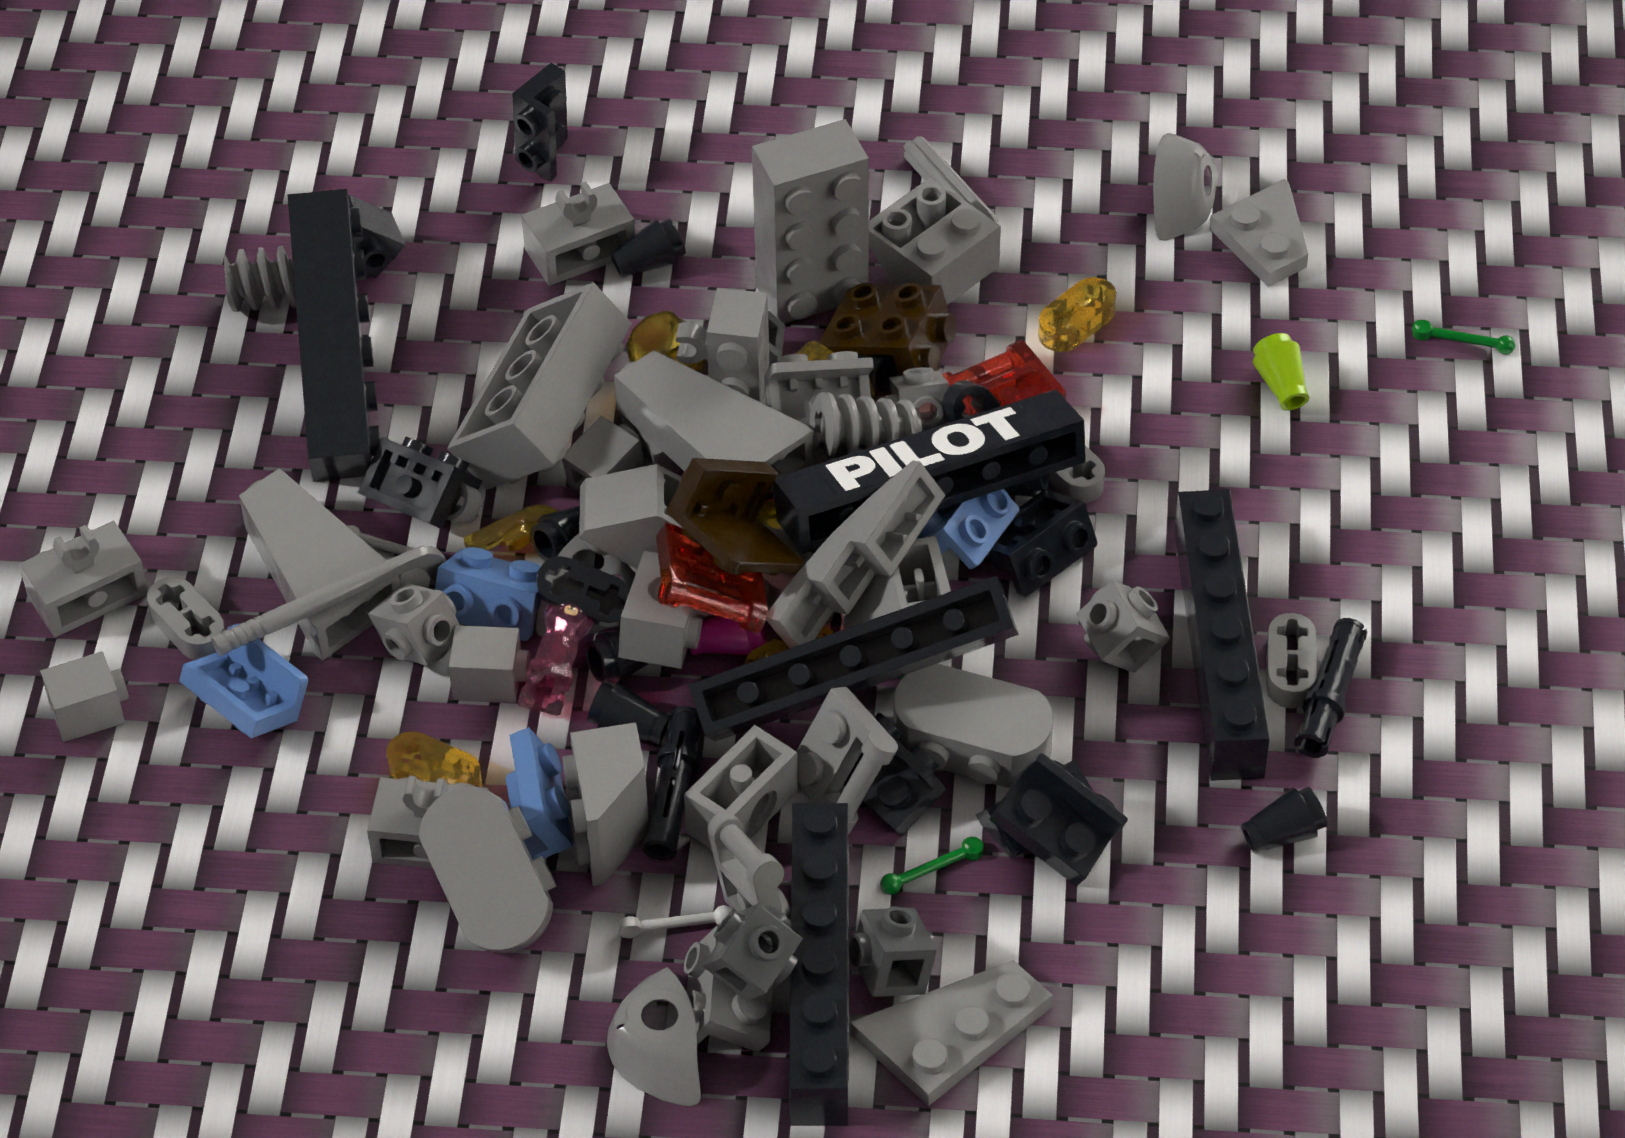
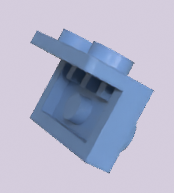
(972, 526)
(491, 590)
(248, 687)
(539, 794)

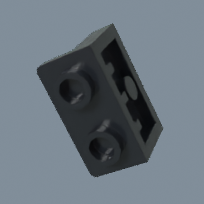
(540, 121)
(415, 482)
(1043, 540)
(904, 786)
(1058, 818)

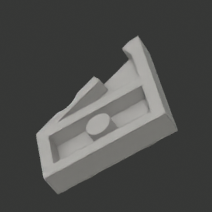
(1264, 233)

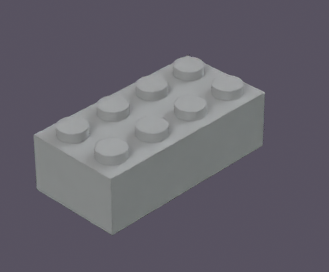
(810, 219)
(541, 387)

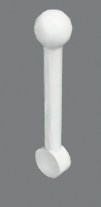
(632, 926)

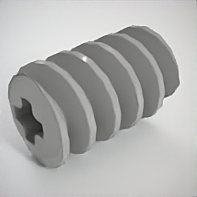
(259, 279)
(860, 422)

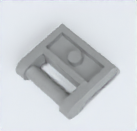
(834, 745)
(743, 870)

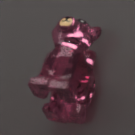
(551, 668)

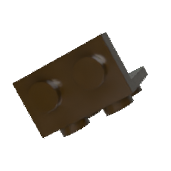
(893, 320)
(719, 511)

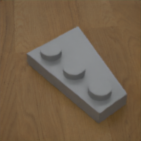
(953, 1029)

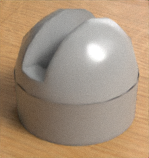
(469, 510)

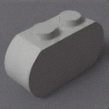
(973, 722)
(487, 869)

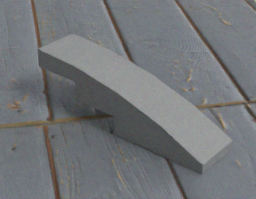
(864, 545)

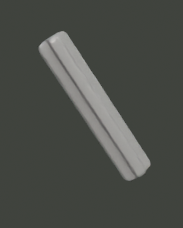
(931, 164)

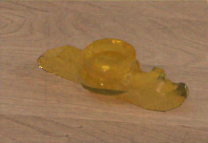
(510, 531)

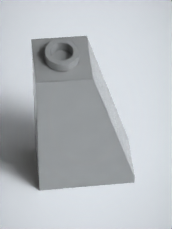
(703, 418)
(309, 550)

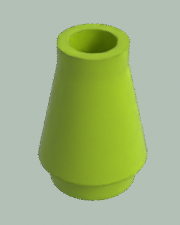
(1281, 368)

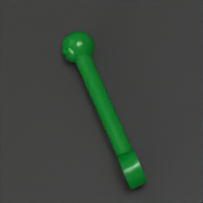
(1423, 330)
(971, 850)

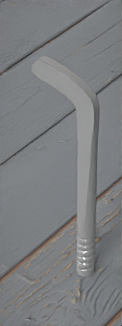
(422, 557)

